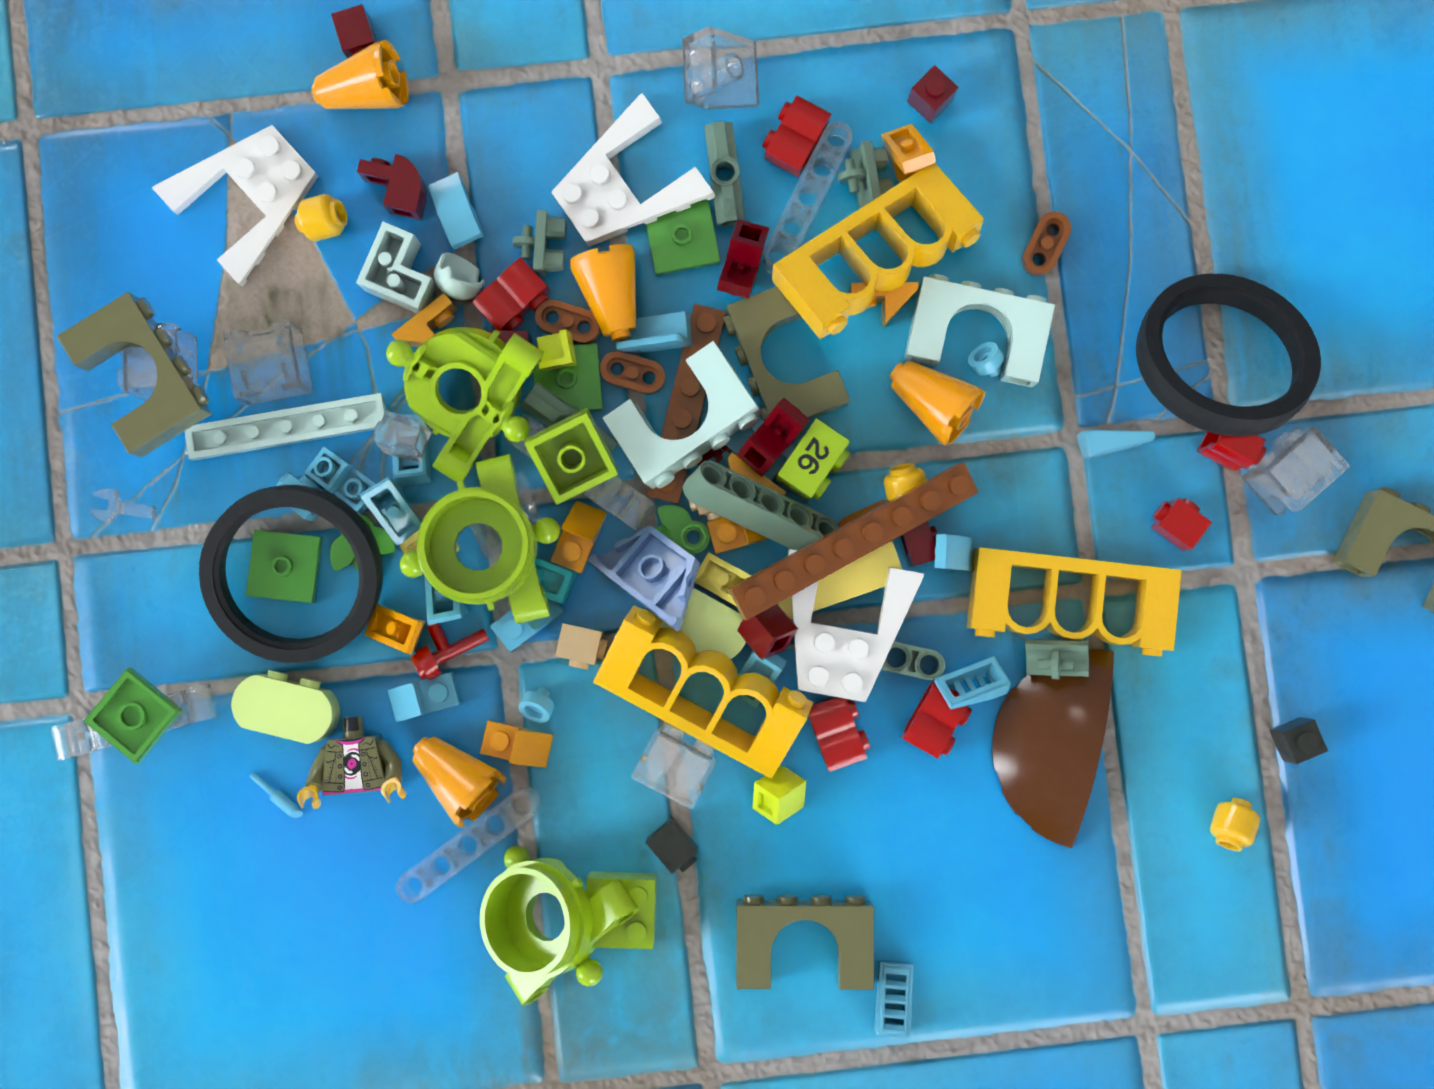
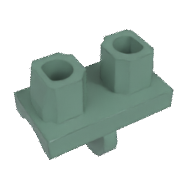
(862, 173)
(546, 229)
(1057, 658)

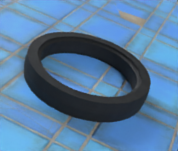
(1258, 301)
(247, 634)

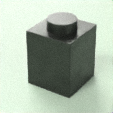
(1298, 740)
(673, 846)

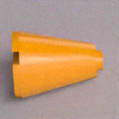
(364, 81)
(609, 288)
(936, 399)
(457, 779)

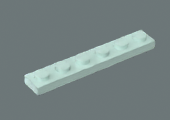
(284, 427)

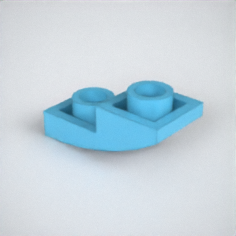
(455, 211)
(340, 478)
(954, 552)

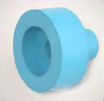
(986, 359)
(536, 705)

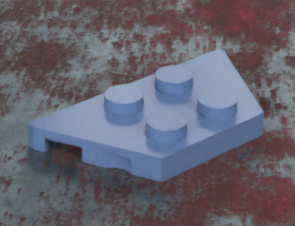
(652, 572)

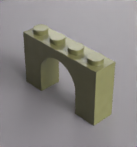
(751, 323)
(175, 400)
(1375, 527)
(848, 920)

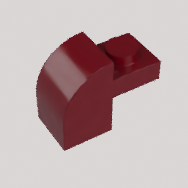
(405, 187)
(743, 258)
(773, 437)

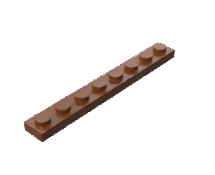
(852, 541)

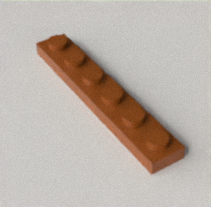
(688, 394)

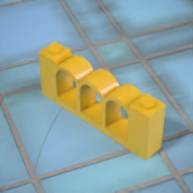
(933, 198)
(1154, 607)
(784, 710)

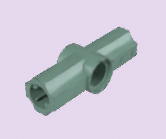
(723, 154)
(551, 409)

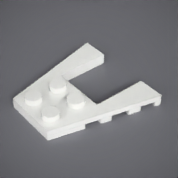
(269, 175)
(599, 198)
(848, 660)

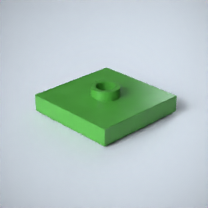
(683, 240)
(576, 384)
(284, 566)
(133, 715)

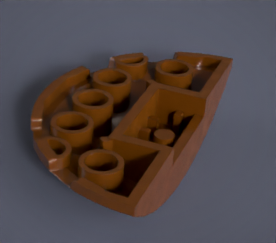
(1051, 746)

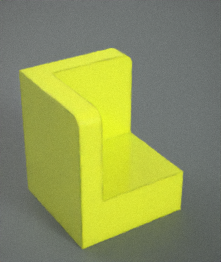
(557, 350)
(779, 796)

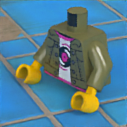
(354, 766)

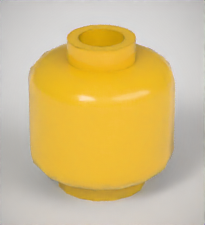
(321, 217)
(902, 478)
(1235, 824)

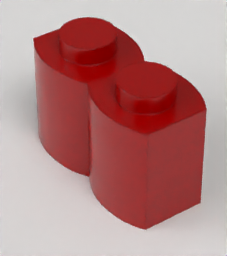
(796, 135)
(512, 296)
(1233, 451)
(934, 723)
(837, 733)

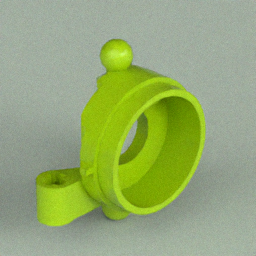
(500, 372)
(498, 506)
(518, 944)

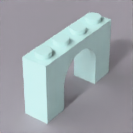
(1023, 319)
(728, 411)

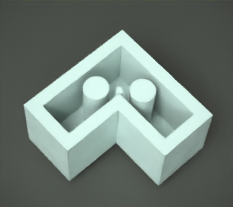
(389, 271)

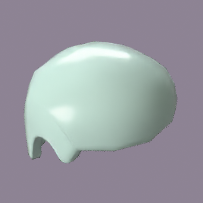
(457, 277)

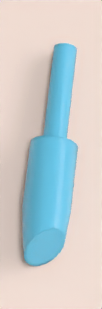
(278, 798)

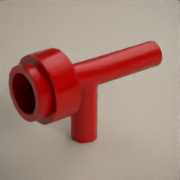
(427, 662)

